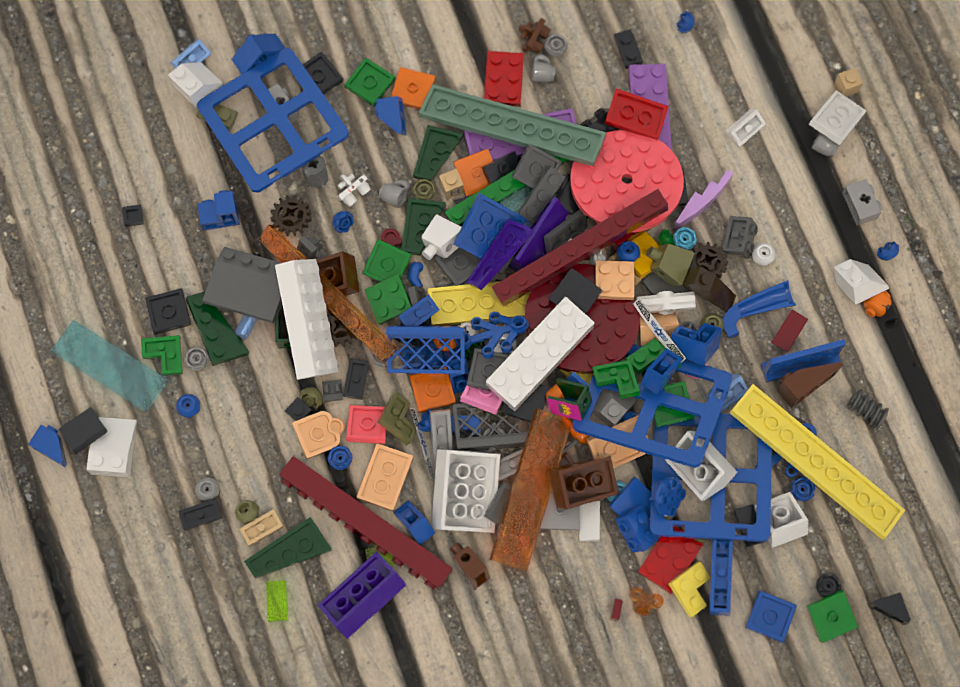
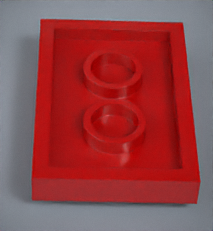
(504, 77)
(636, 114)
(669, 559)

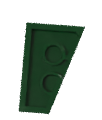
(435, 151)
(418, 218)

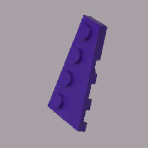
(503, 247)

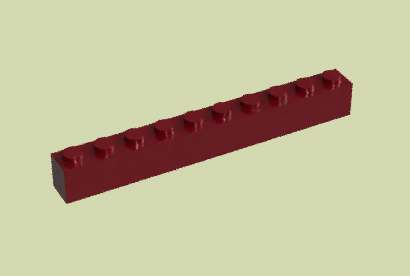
(580, 247)
(366, 523)

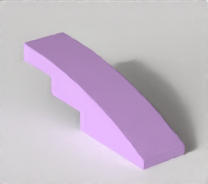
(699, 203)

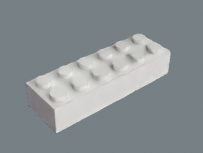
(306, 318)
(540, 354)

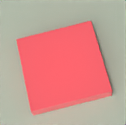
(364, 426)

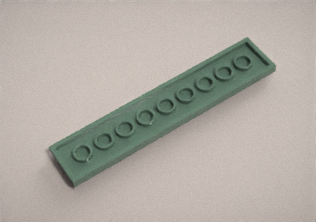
(512, 125)

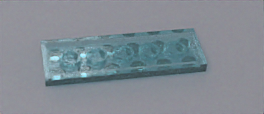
(109, 365)

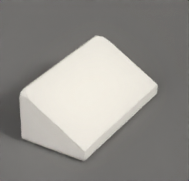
(745, 127)
(589, 522)

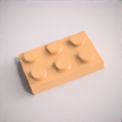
(618, 453)
(385, 477)

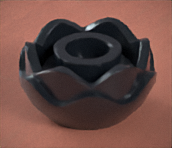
(829, 579)

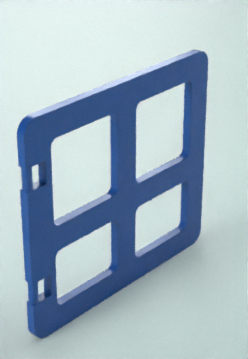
(276, 115)
(637, 440)
(717, 527)

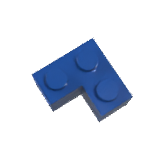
(256, 50)
(220, 212)
(699, 344)

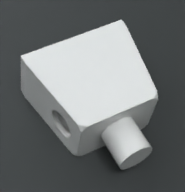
(440, 238)

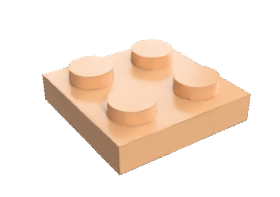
(615, 279)

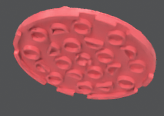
(644, 160)

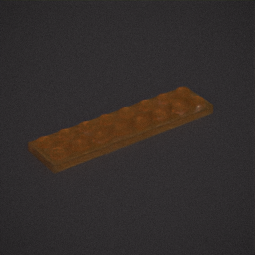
(530, 490)

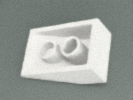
(114, 450)

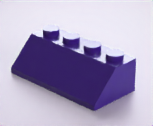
(534, 247)
(362, 595)

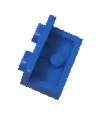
(426, 353)
(636, 529)

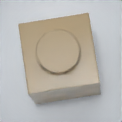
(848, 82)
(451, 184)

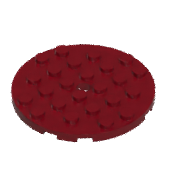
(613, 330)

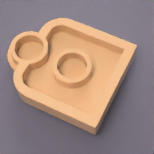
(318, 433)

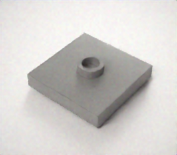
(559, 518)

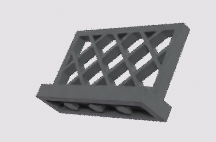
(481, 442)

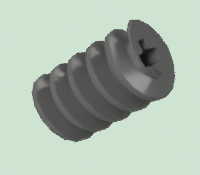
(315, 172)
(868, 408)

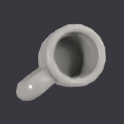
(542, 71)
(825, 145)
(393, 193)

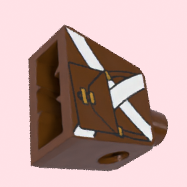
(473, 570)

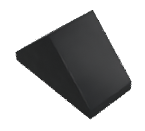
(892, 607)

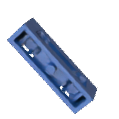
(721, 577)

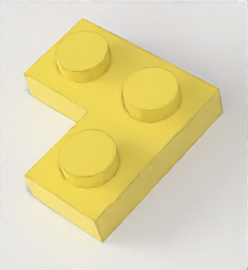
(686, 587)

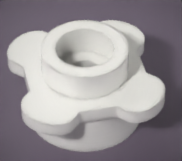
(597, 256)

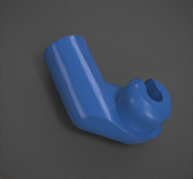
(414, 270)

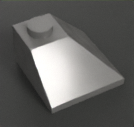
(611, 408)

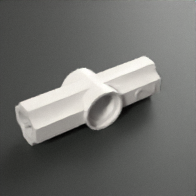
(669, 302)

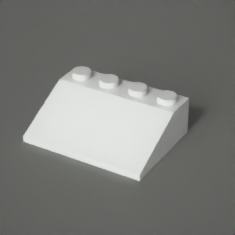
(464, 490)

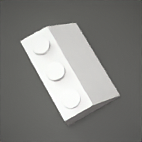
(710, 476)

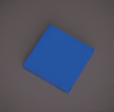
(631, 496)
(771, 616)

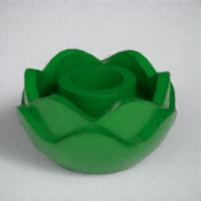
(665, 237)

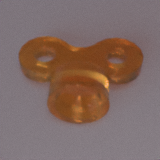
(645, 601)

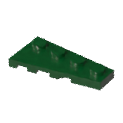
(217, 335)
(292, 548)

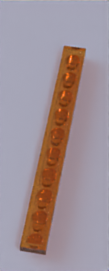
(334, 299)

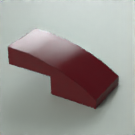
(789, 330)

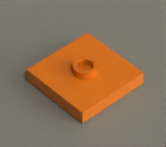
(412, 87)
(471, 172)
(432, 390)

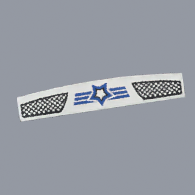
(657, 329)
(423, 444)

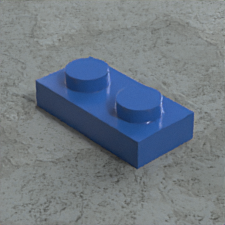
(419, 312)

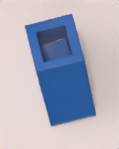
(458, 381)

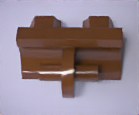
(531, 42)

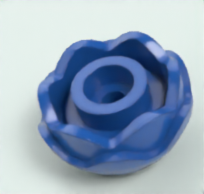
(686, 22)
(342, 221)
(888, 252)
(631, 256)
(190, 411)
(424, 424)
(335, 453)
(809, 489)

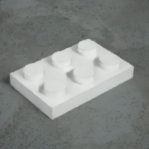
(837, 117)

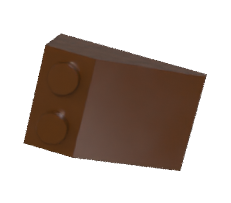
(340, 271)
(805, 381)
(583, 482)

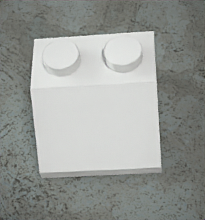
(194, 81)
(858, 280)
(787, 520)

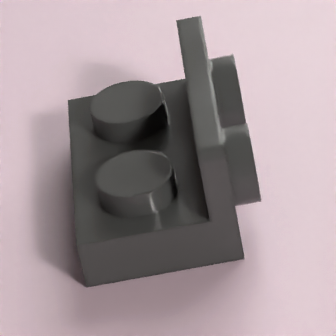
(740, 236)

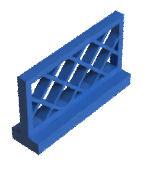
(431, 332)
(820, 355)

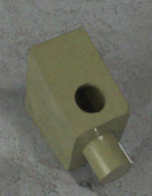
(670, 263)

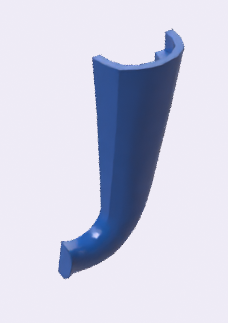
(766, 300)

